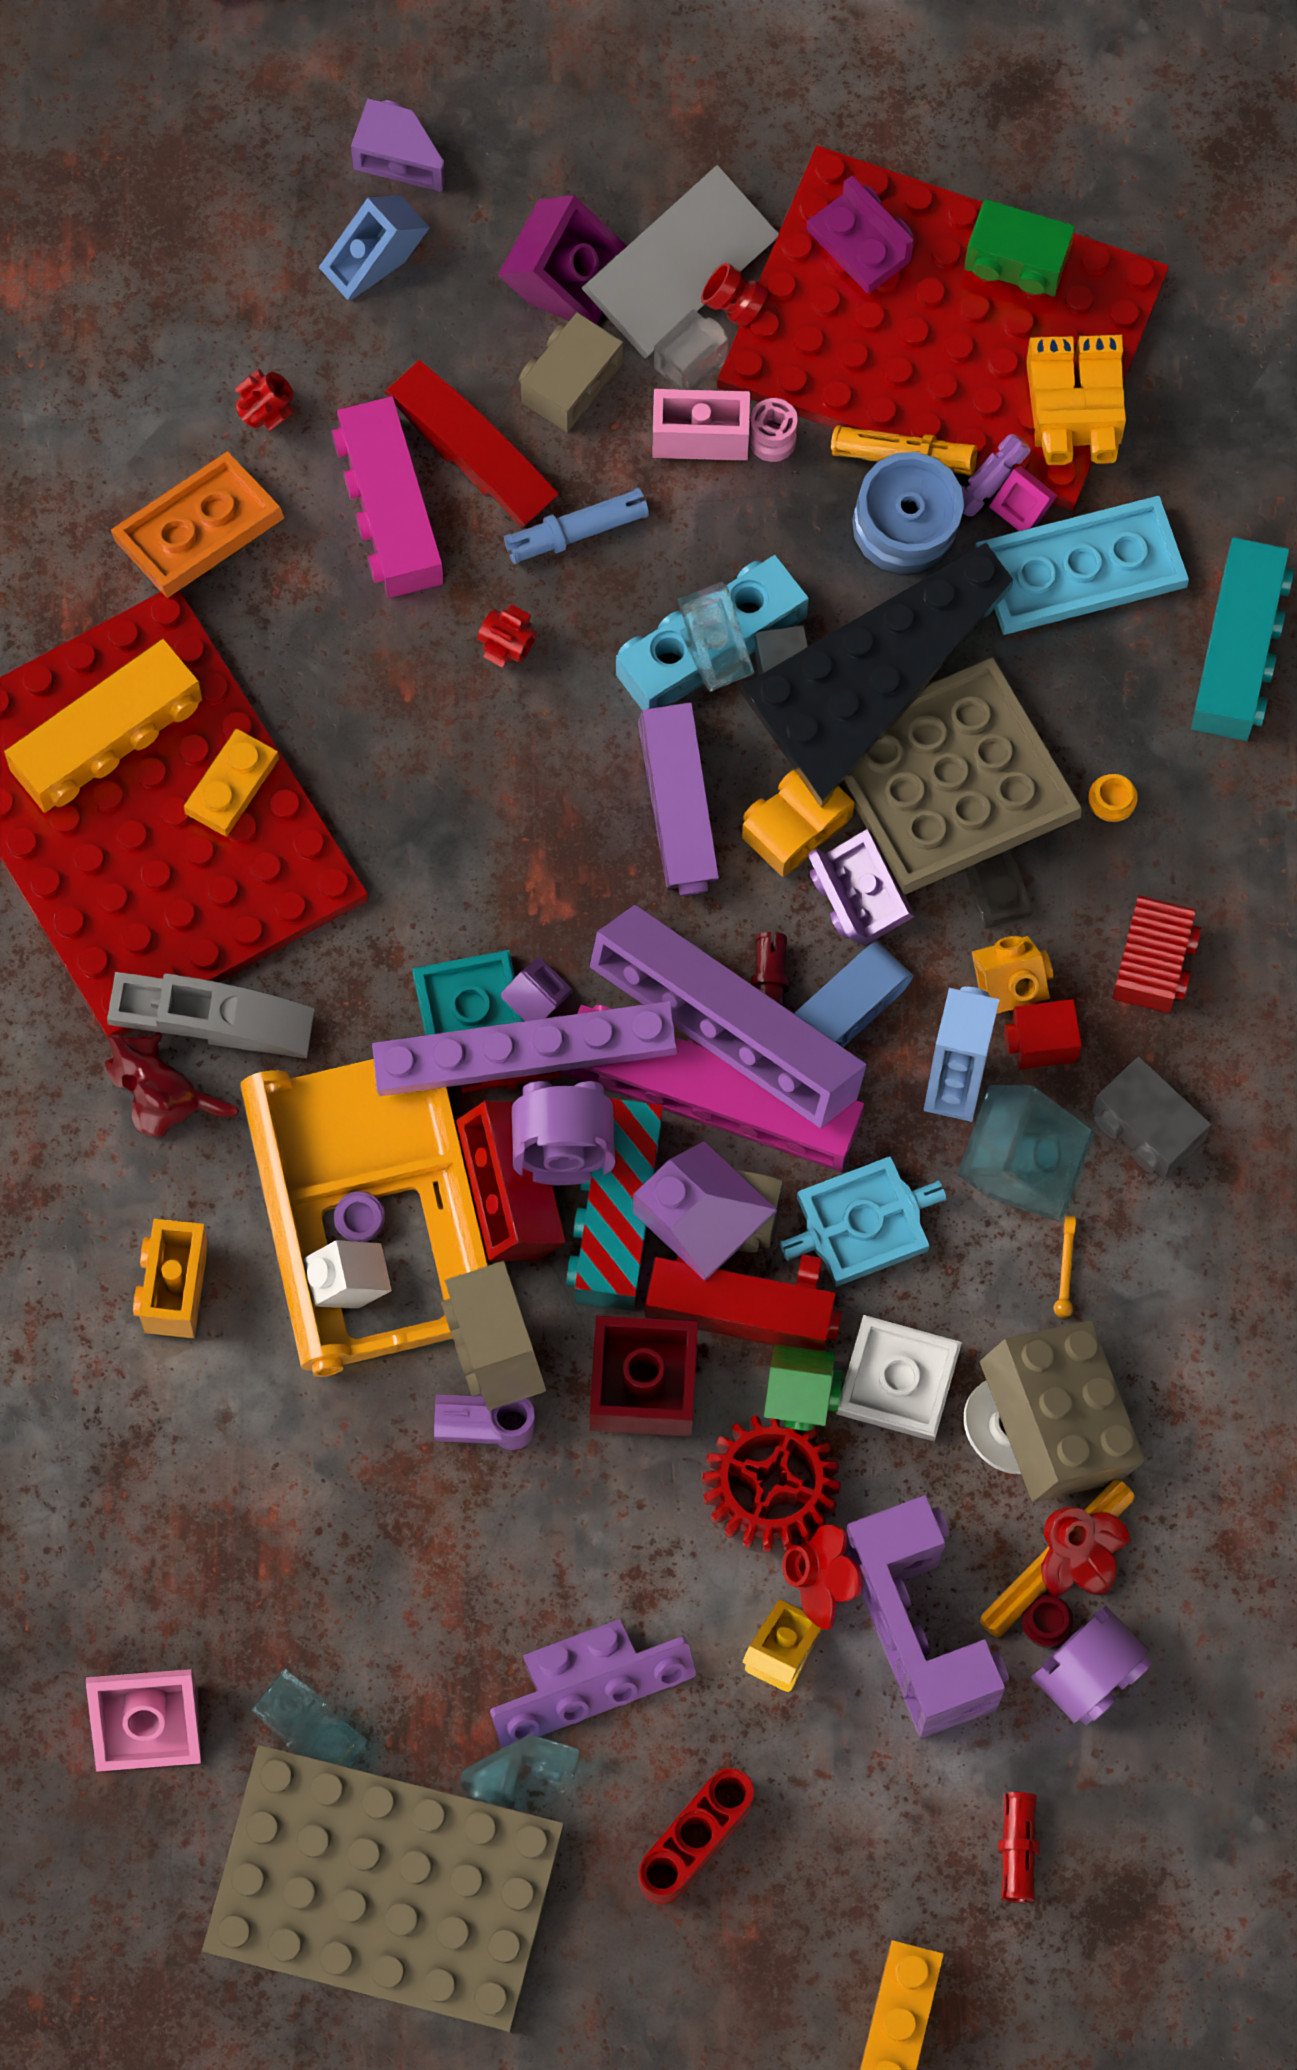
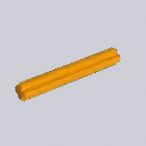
(1029, 1584)

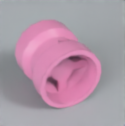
(770, 440)

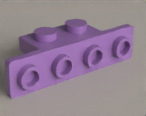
(588, 1678)

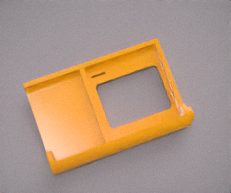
(336, 1137)

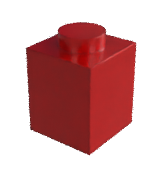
(1043, 1034)

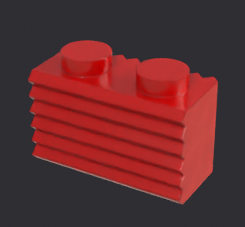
(1155, 954)

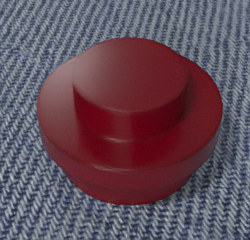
(1047, 1621)

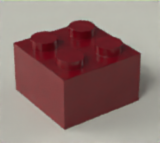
(643, 1376)

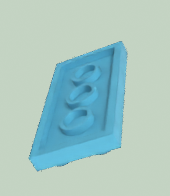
(1087, 564)

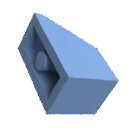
(373, 244)

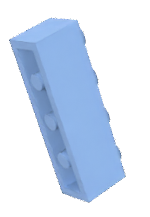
(961, 1053)

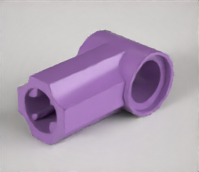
(469, 1421)

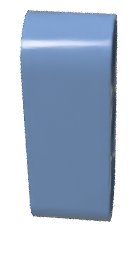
(856, 994)

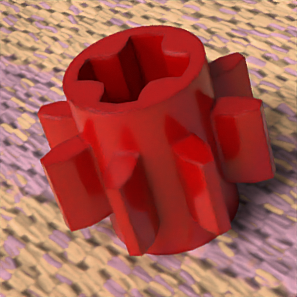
(264, 400)
(507, 635)

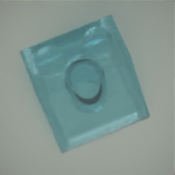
(1025, 1150)

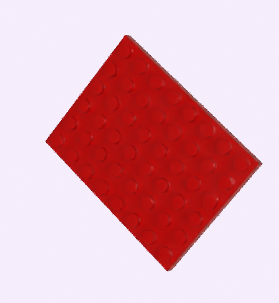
(934, 340)
(122, 867)

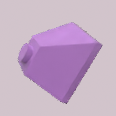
(701, 1208)

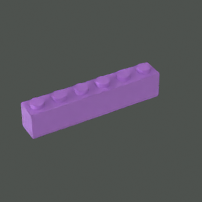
(728, 1016)

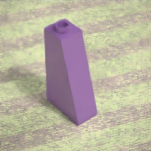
(678, 797)

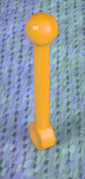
(1063, 1307)

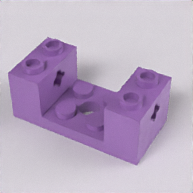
(943, 1689)

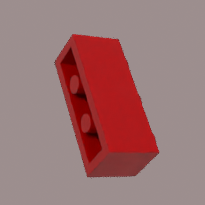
(513, 1211)

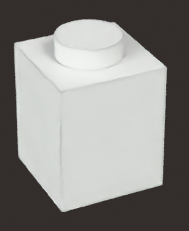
(347, 1274)

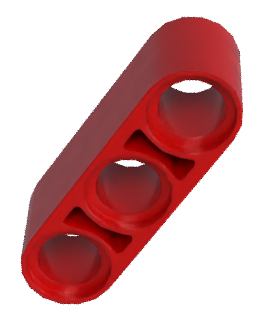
(702, 1811)

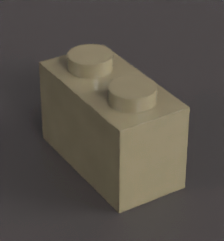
(570, 371)

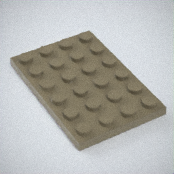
(383, 1888)

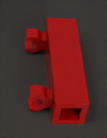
(747, 1304)

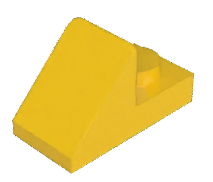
(781, 1646)

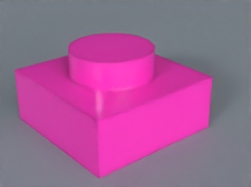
(1023, 500)

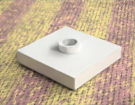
(898, 1378)

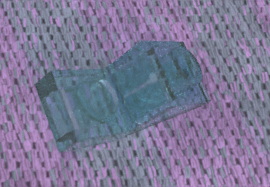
(307, 1724)
(498, 1775)

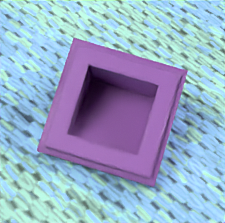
(536, 991)

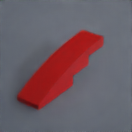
(471, 443)

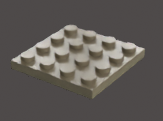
(958, 780)

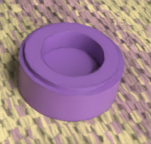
(359, 1216)

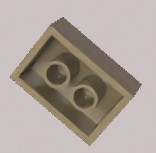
(1061, 1410)

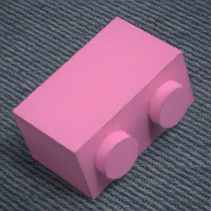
(701, 424)

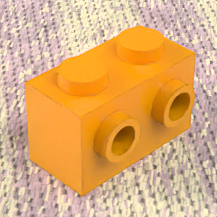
(173, 1278)

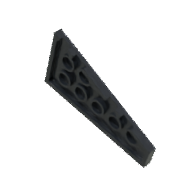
(859, 680)

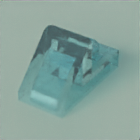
(714, 636)

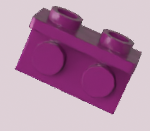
(863, 235)

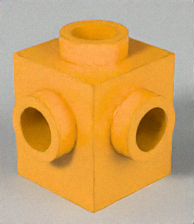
(1013, 972)

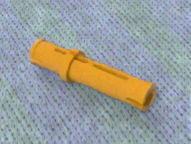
(880, 445)

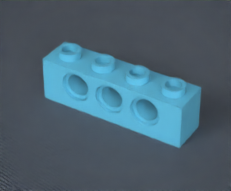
(663, 684)

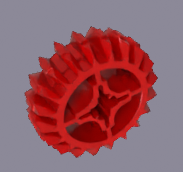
(754, 1473)

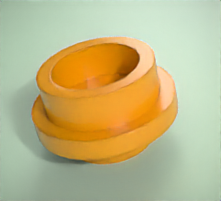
(1112, 798)

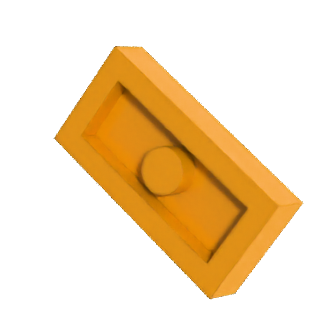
(231, 782)

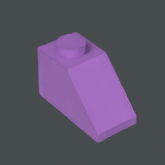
(396, 146)

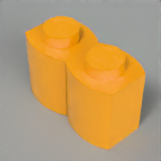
(793, 823)

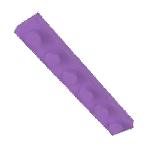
(524, 1048)

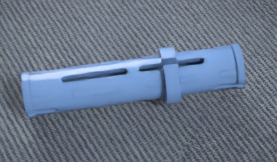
(578, 525)

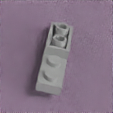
(213, 1012)

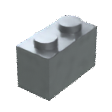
(1150, 1119)

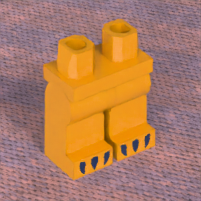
(1080, 415)

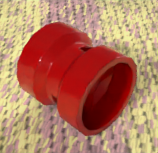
(733, 295)

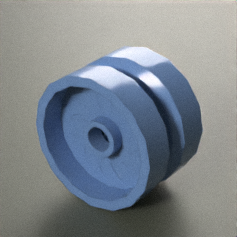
(907, 513)

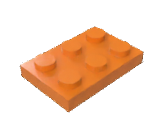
(197, 524)

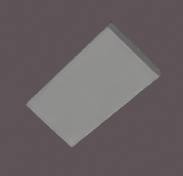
(669, 263)

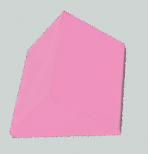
(144, 1720)

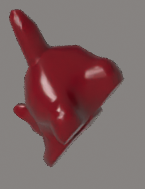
(159, 1091)

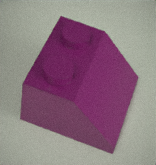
(558, 255)

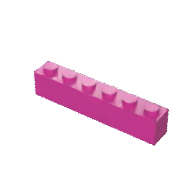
(717, 1095)

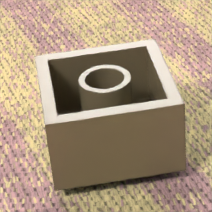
(491, 1336)

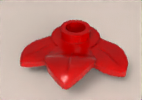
(1086, 1555)
(822, 1574)

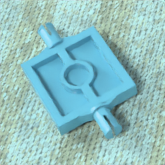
(863, 1221)

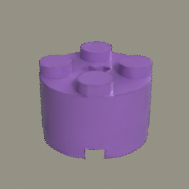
(563, 1132)
(1091, 1665)

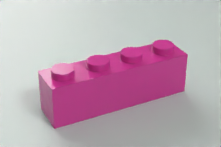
(389, 497)

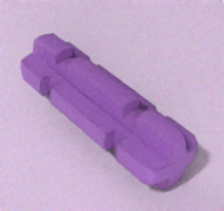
(993, 473)

